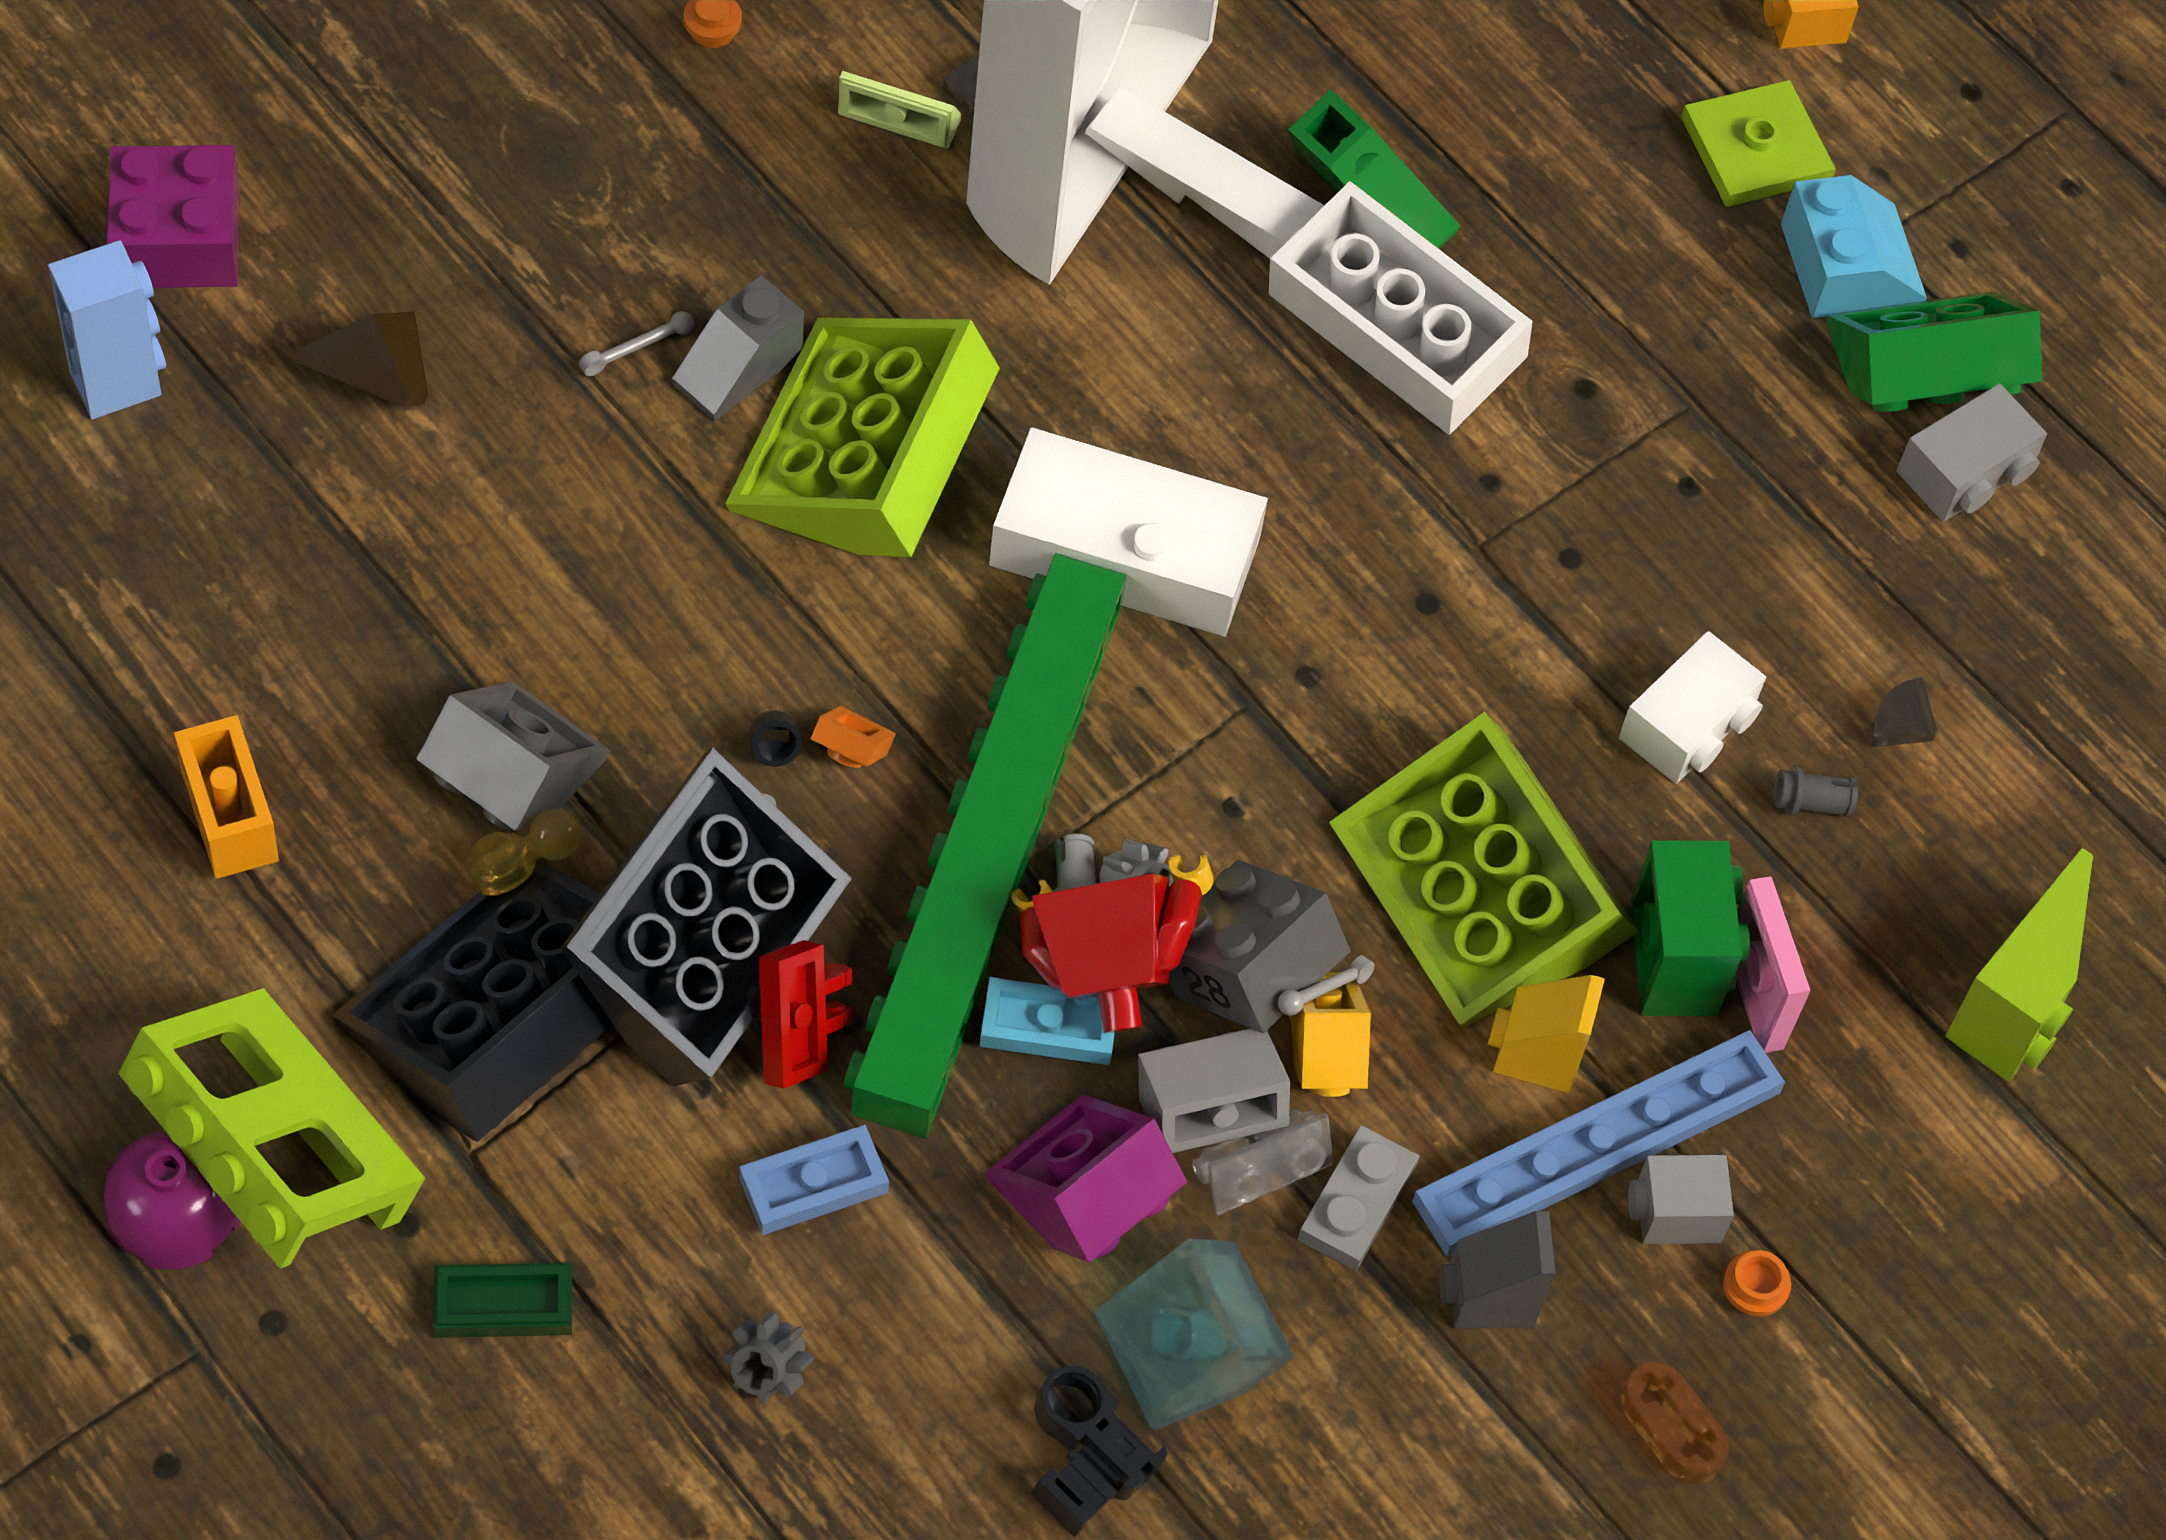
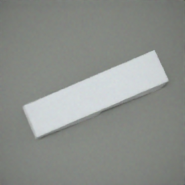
(1191, 164)

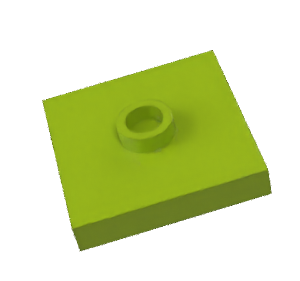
(1757, 142)

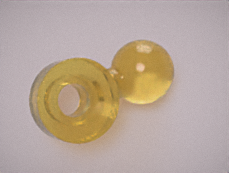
(506, 860)

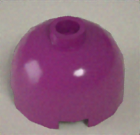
(164, 1205)

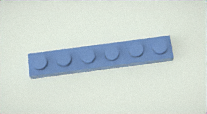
(1599, 1141)

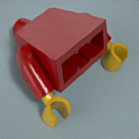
(1113, 936)

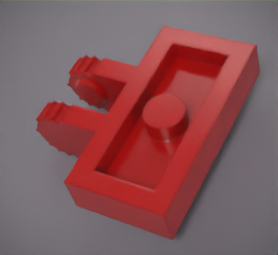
(796, 1011)

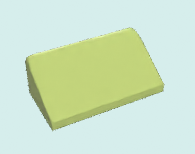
(897, 110)

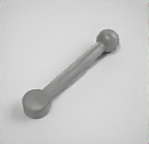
(594, 361)
(1292, 1002)

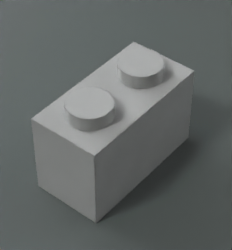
(1972, 453)
(1215, 1089)

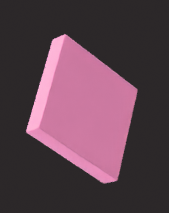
(1773, 976)

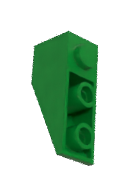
(1347, 149)

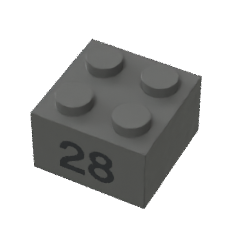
(1254, 943)

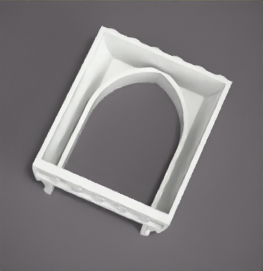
(1040, 87)

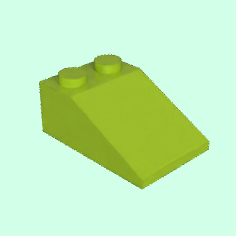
(2023, 988)

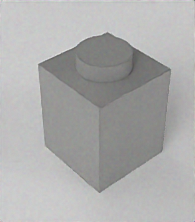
(1682, 1199)

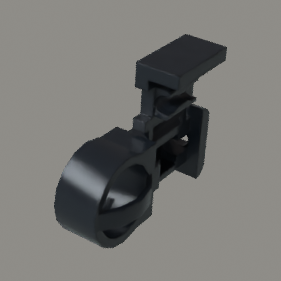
(1108, 1452)

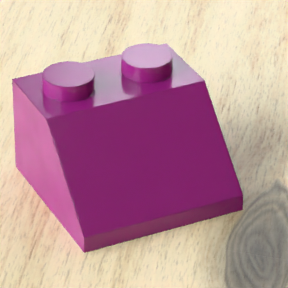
(1089, 1176)

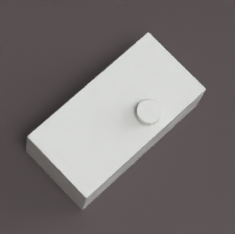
(1399, 307)
(1169, 531)

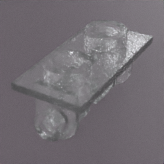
(1278, 1158)

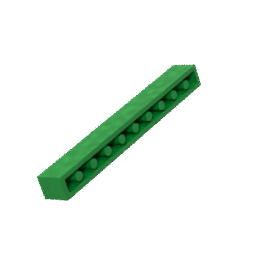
(987, 848)

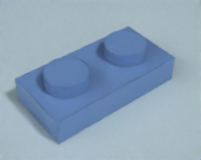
(813, 1179)

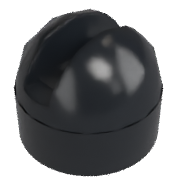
(772, 746)

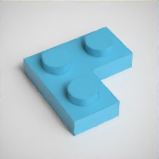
(1043, 1023)

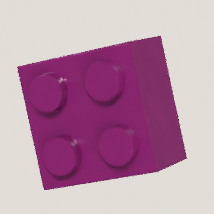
(177, 212)

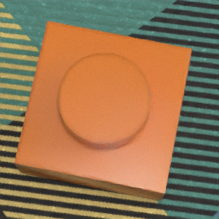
(852, 737)

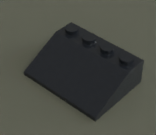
(691, 913)
(483, 1004)

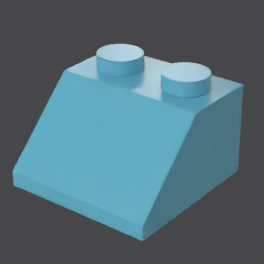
(1848, 247)

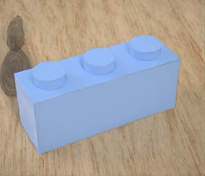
(108, 328)

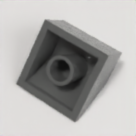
(509, 753)

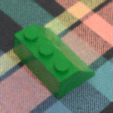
(1937, 349)

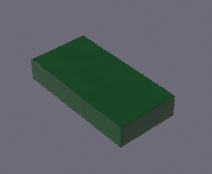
(502, 1300)

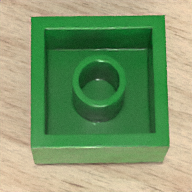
(1687, 928)

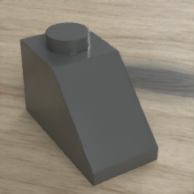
(741, 348)
(1500, 1274)

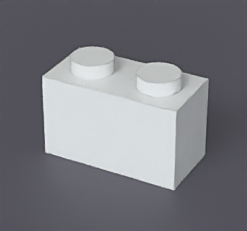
(1693, 708)

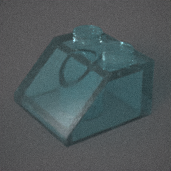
(1193, 1332)

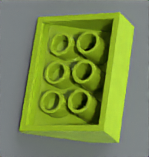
(867, 432)
(1482, 872)

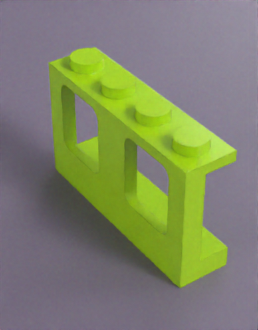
(293, 1095)

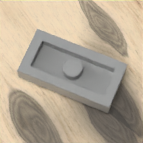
(1358, 1198)

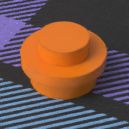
(712, 21)
(1757, 1283)

